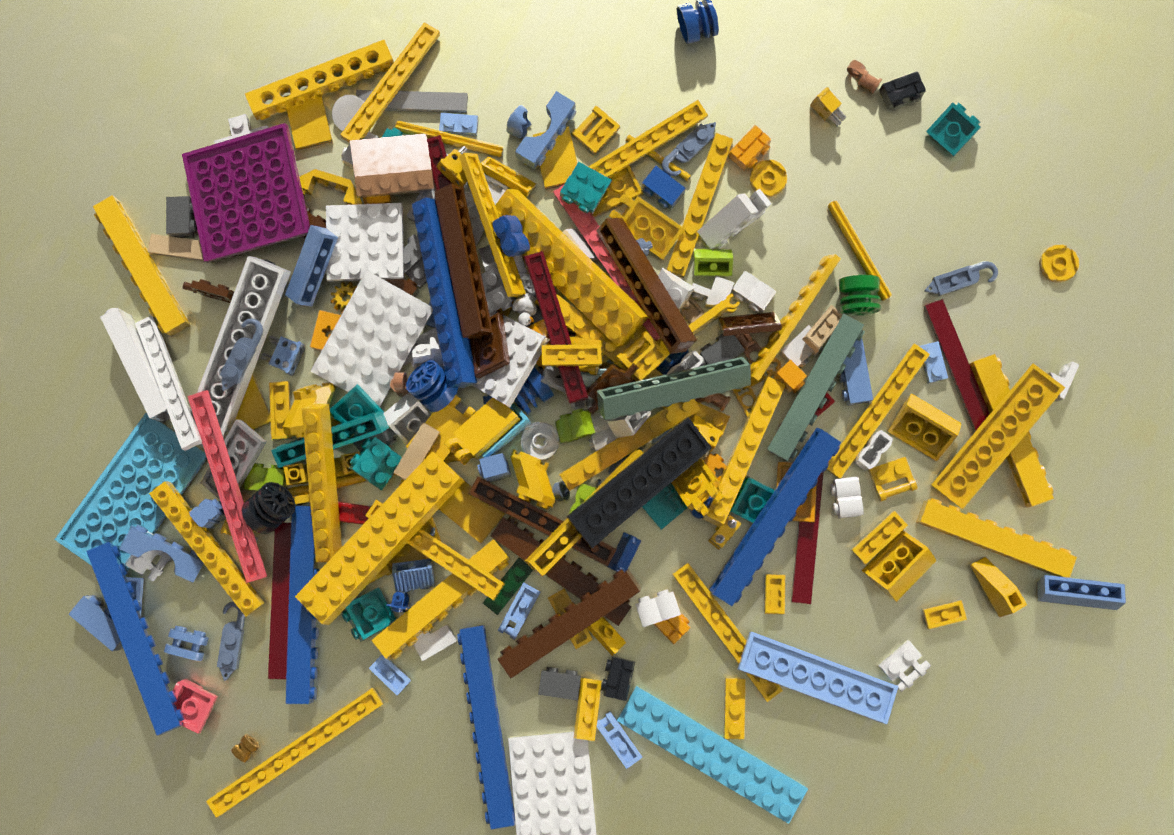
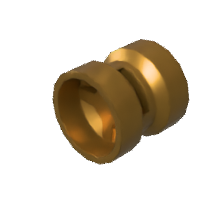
(245, 748)

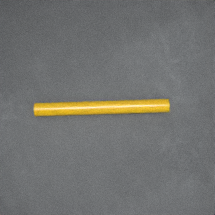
(657, 157)

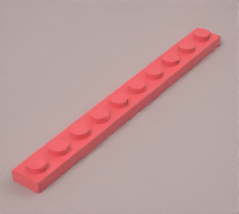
(587, 227)
(226, 485)

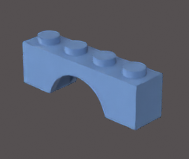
(533, 149)
(138, 542)

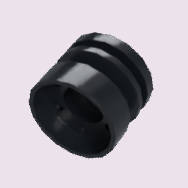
(268, 508)

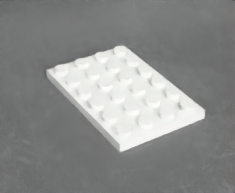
(372, 337)
(552, 785)

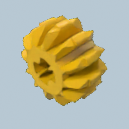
(339, 295)

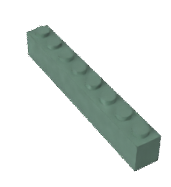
(815, 387)
(673, 388)

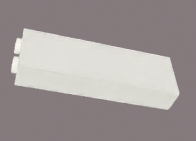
(131, 351)

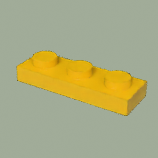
(507, 176)
(571, 355)
(279, 408)
(879, 537)
(559, 602)
(734, 708)
(587, 709)

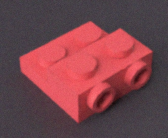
(194, 704)

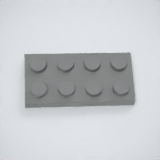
(243, 449)

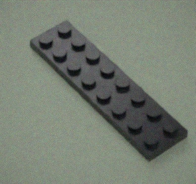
(639, 482)

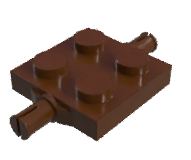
(205, 289)
(610, 378)

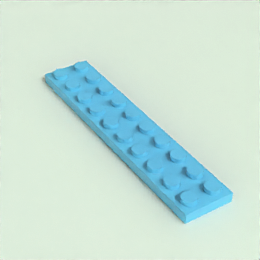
(712, 754)

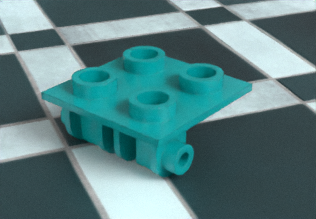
(665, 506)

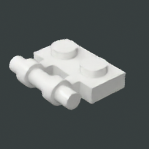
(144, 562)
(900, 661)

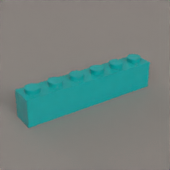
(341, 435)

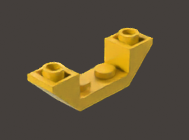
(324, 179)
(297, 473)

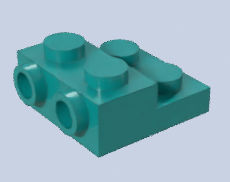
(954, 128)
(585, 188)
(354, 405)
(375, 462)
(751, 499)
(368, 615)

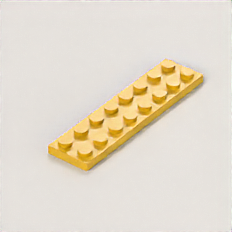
(998, 435)

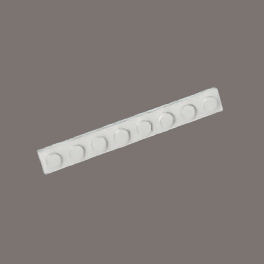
(168, 383)

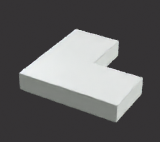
(432, 643)

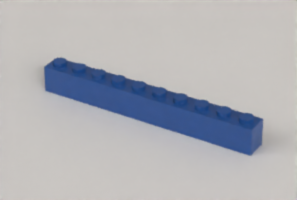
(454, 348)
(774, 516)
(301, 623)
(135, 639)
(487, 727)

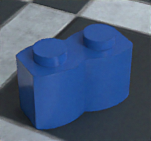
(512, 239)

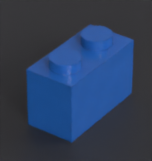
(662, 188)

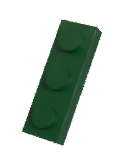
(513, 580)

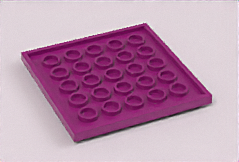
(246, 193)

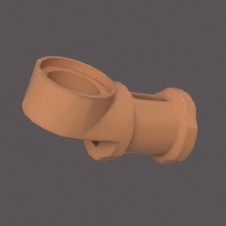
(859, 71)
(749, 345)
(398, 383)
(717, 399)

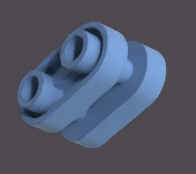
(181, 634)

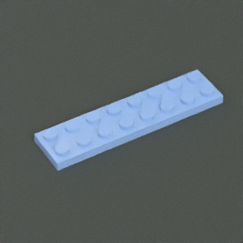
(818, 677)

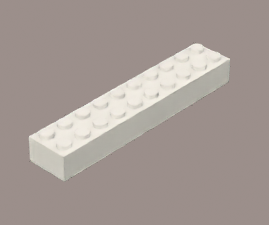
(254, 298)

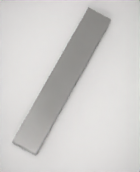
(424, 101)

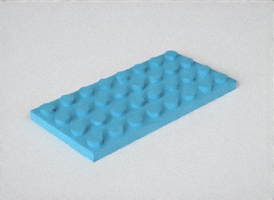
(123, 489)

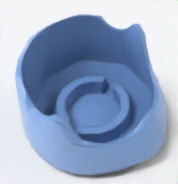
(518, 122)

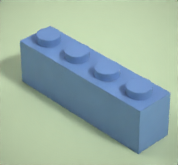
(311, 265)
(856, 377)
(1081, 592)

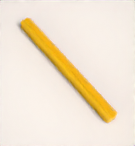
(451, 139)
(857, 247)

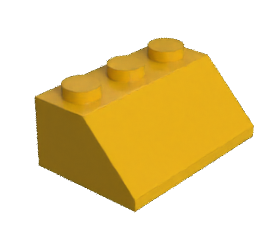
(924, 427)
(899, 565)

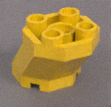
(303, 397)
(532, 480)

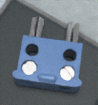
(287, 355)

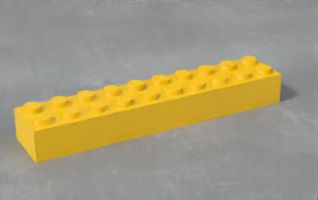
(575, 272)
(379, 539)

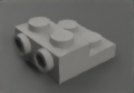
(413, 262)
(495, 292)

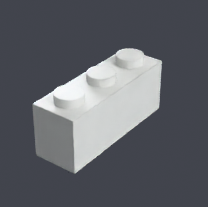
(728, 221)

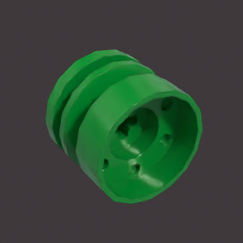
(859, 297)

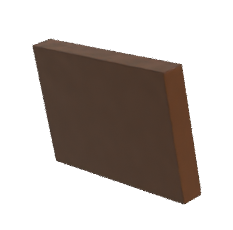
(749, 323)
(491, 350)

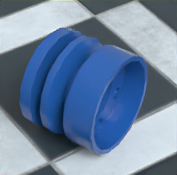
(701, 19)
(430, 386)
(532, 389)

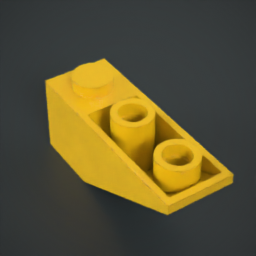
(999, 589)

